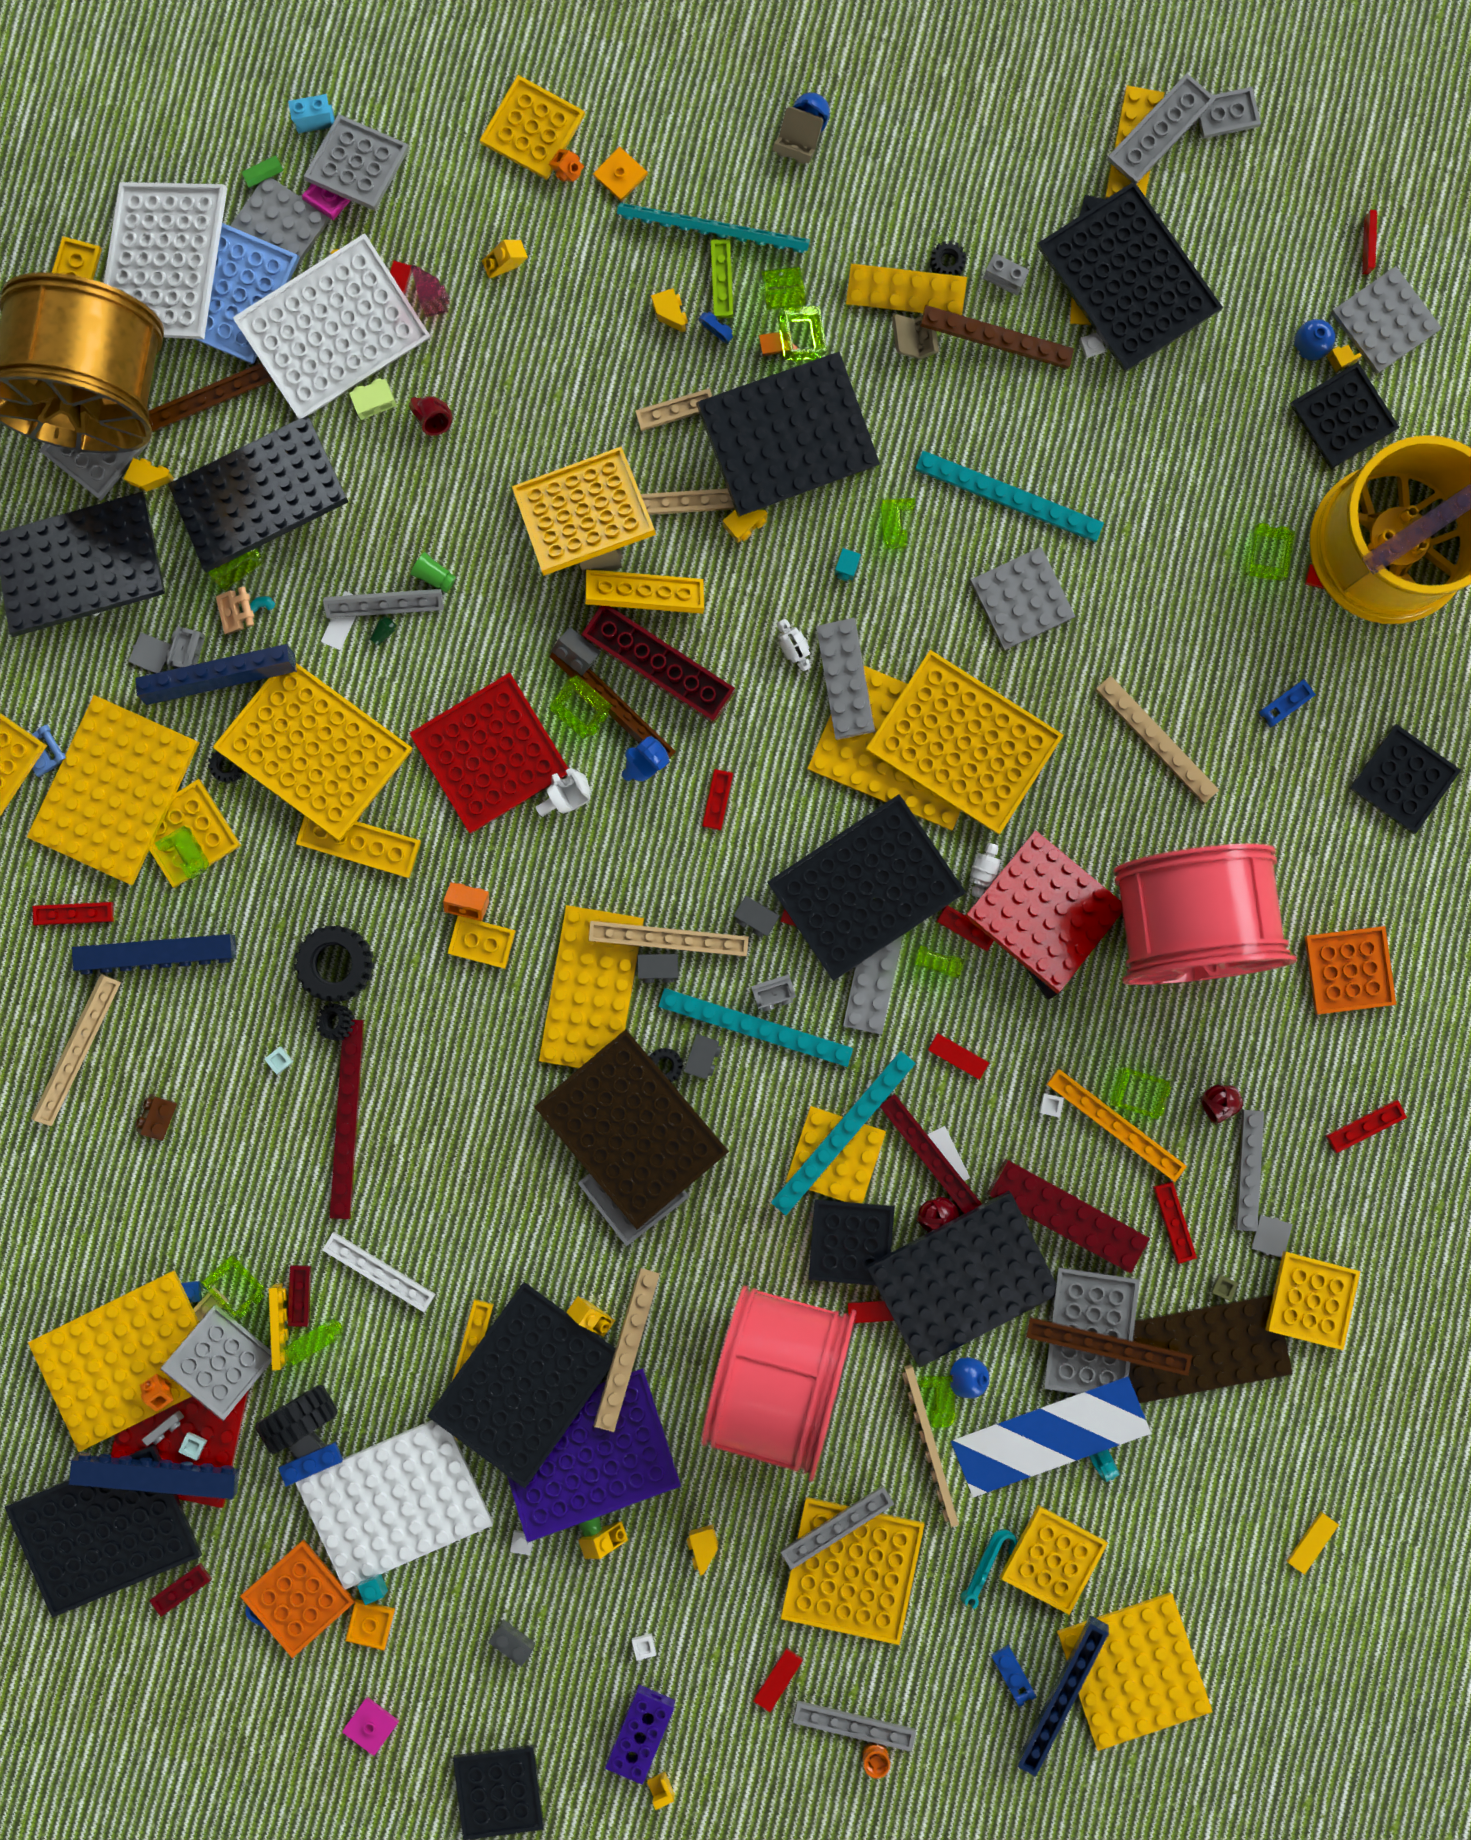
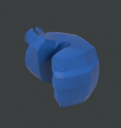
(645, 760)

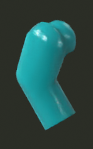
(262, 601)

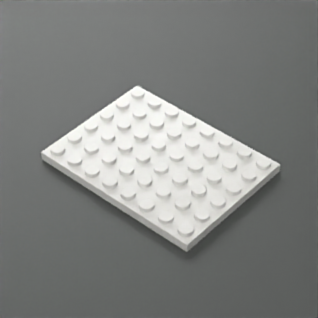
(167, 250)
(332, 327)
(394, 1503)

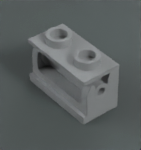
(1006, 274)
(185, 648)
(774, 992)

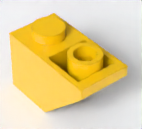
(504, 257)
(668, 311)
(145, 476)
(741, 527)
(590, 1316)
(603, 1542)
(704, 1545)

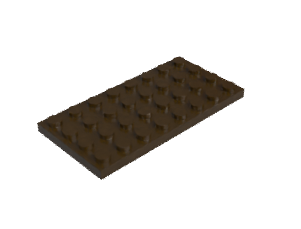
(1225, 1345)

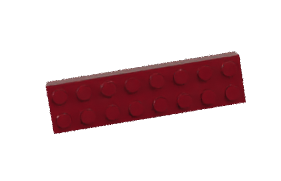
(658, 663)
(1070, 1216)

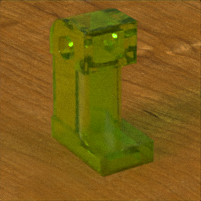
(892, 521)
(188, 850)
(946, 965)
(943, 1400)

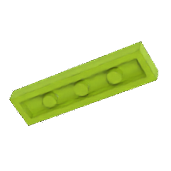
(722, 278)

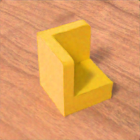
(1342, 358)
(661, 1790)

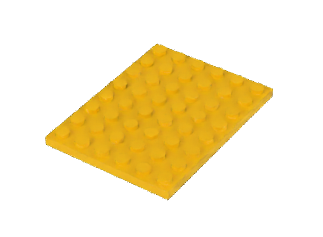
(964, 742)
(313, 749)
(853, 766)
(113, 790)
(108, 1353)

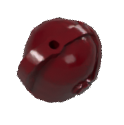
(431, 414)
(1221, 1102)
(936, 1213)

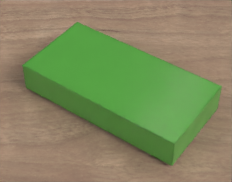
(262, 171)

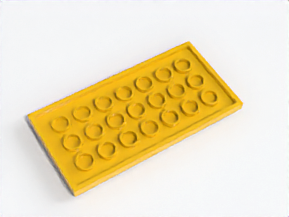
(588, 989)

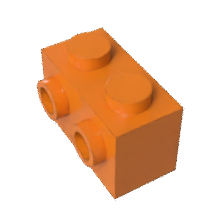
(466, 901)

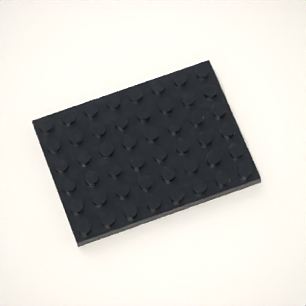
(1129, 276)
(788, 433)
(257, 493)
(79, 564)
(866, 887)
(963, 1279)
(523, 1385)
(99, 1538)

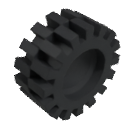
(950, 249)
(217, 772)
(343, 1025)
(673, 1057)

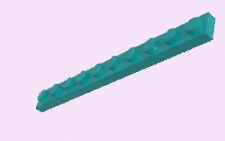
(705, 226)
(1009, 496)
(755, 1027)
(843, 1133)

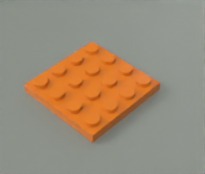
(1350, 970)
(297, 1598)

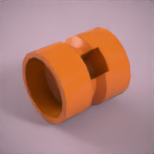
(876, 1760)

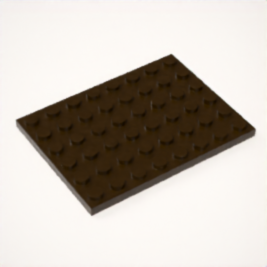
(631, 1129)

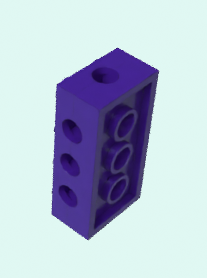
(637, 1766)

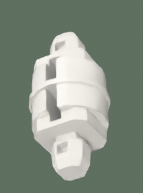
(788, 647)
(984, 869)

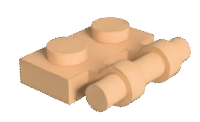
(230, 612)

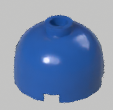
(814, 104)
(1314, 339)
(969, 1378)

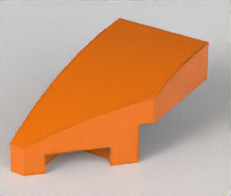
(771, 344)

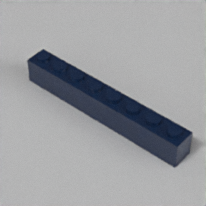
(216, 674)
(154, 952)
(154, 1476)
(1063, 1695)

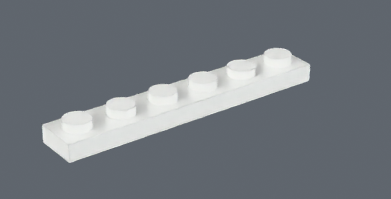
(379, 1272)

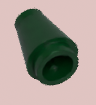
(383, 630)

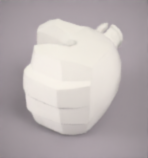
(566, 793)

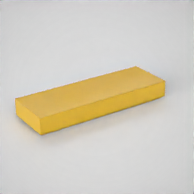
(1312, 1543)

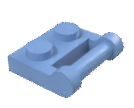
(45, 763)

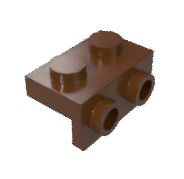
(155, 1117)

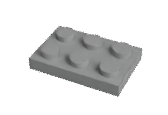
(1230, 113)

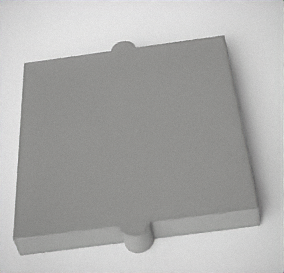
(149, 653)
(1271, 1236)

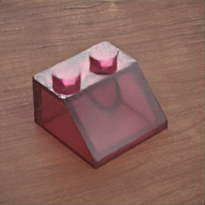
(430, 292)

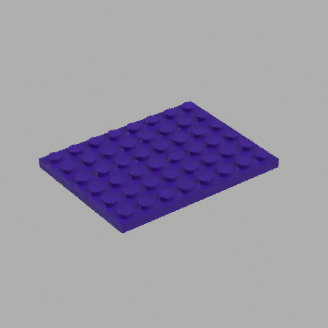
(598, 1468)

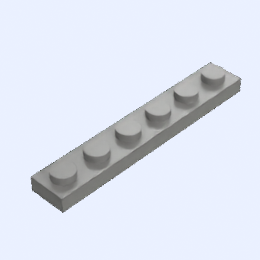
(383, 603)
(1249, 1170)
(837, 1527)
(854, 1726)

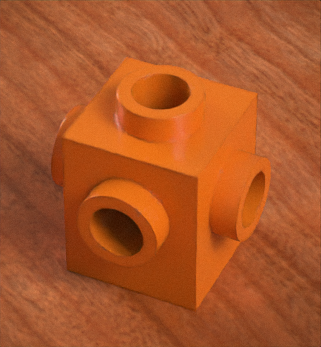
(566, 165)
(156, 1392)

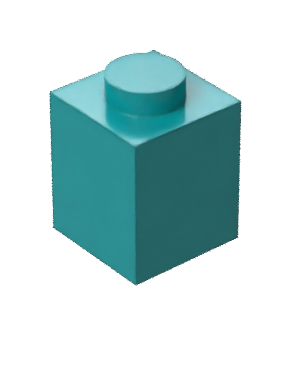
(847, 564)
(372, 1589)

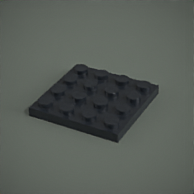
(1344, 415)
(1405, 779)
(848, 1239)
(498, 1792)

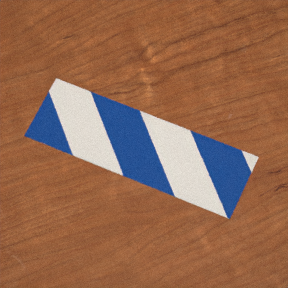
(1051, 1436)

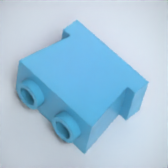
(311, 113)

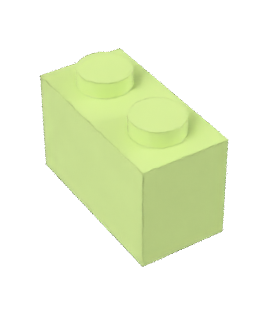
(372, 398)

